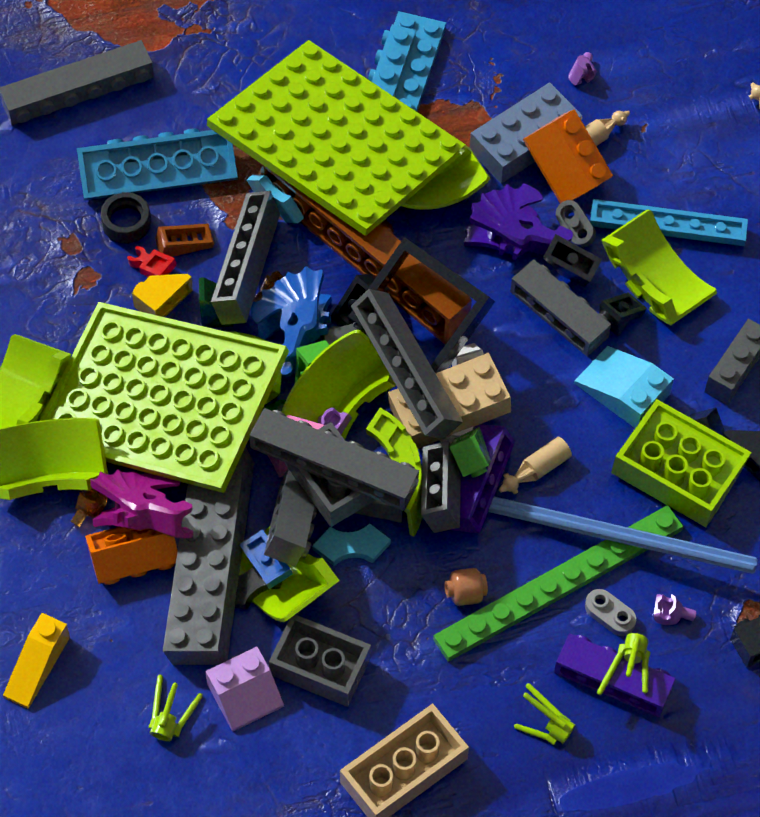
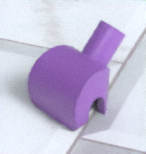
(582, 69)
(339, 420)
(670, 610)

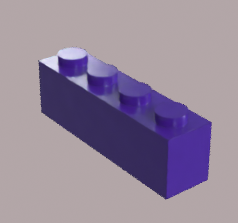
(479, 491)
(589, 663)

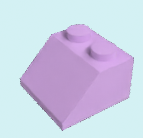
(244, 688)

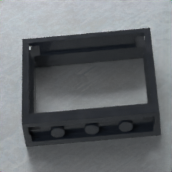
(470, 322)

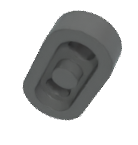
(577, 224)

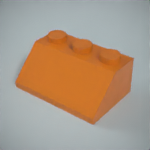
(567, 157)
(129, 553)

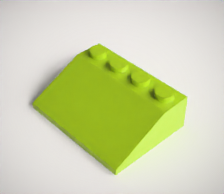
(680, 462)

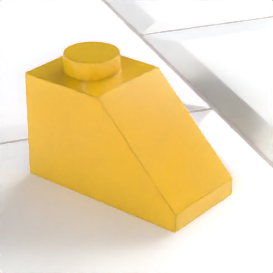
(161, 293)

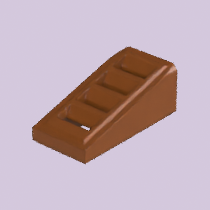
(184, 246)

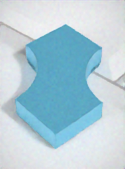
(287, 207)
(363, 544)

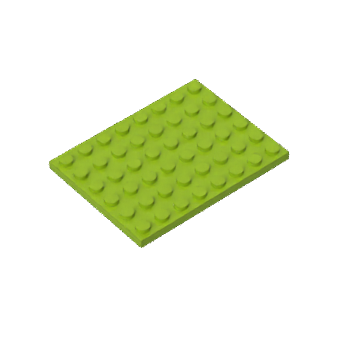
(336, 136)
(168, 393)

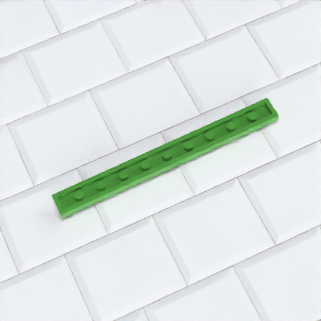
(549, 588)

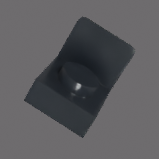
(621, 310)

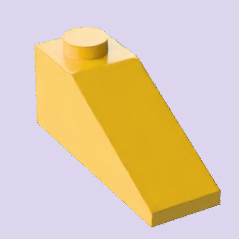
(36, 659)

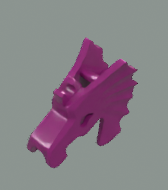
(137, 512)

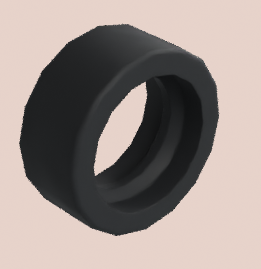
(122, 201)

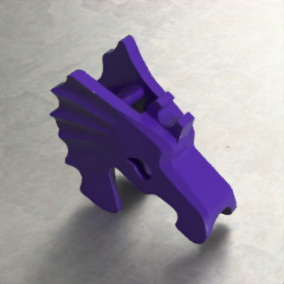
(498, 218)

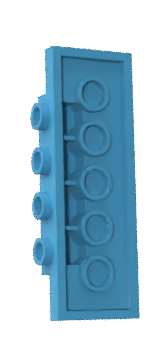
(407, 57)
(156, 163)

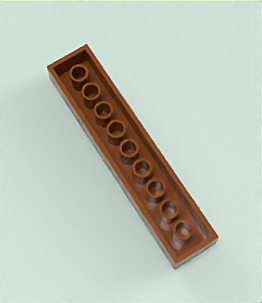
(414, 287)

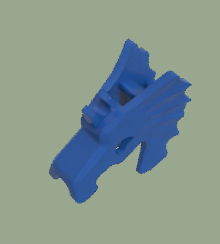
(296, 309)

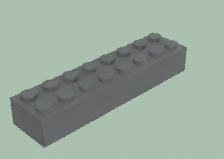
(208, 571)

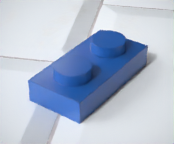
(269, 569)

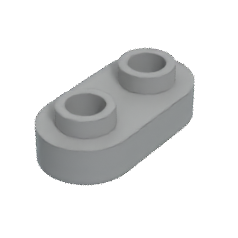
(609, 611)

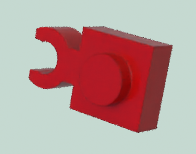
(152, 264)

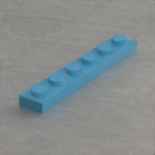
(673, 222)

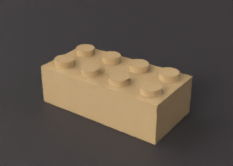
(474, 391)
(404, 764)

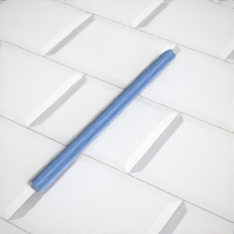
(624, 535)

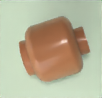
(466, 586)

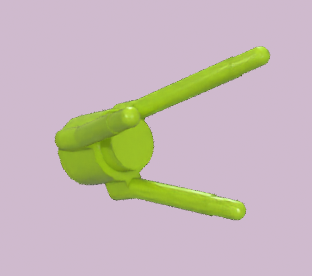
(633, 651)
(163, 724)
(558, 726)

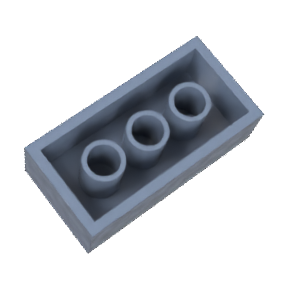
(500, 140)

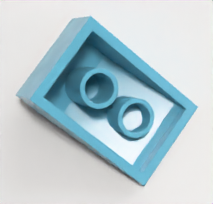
(625, 384)

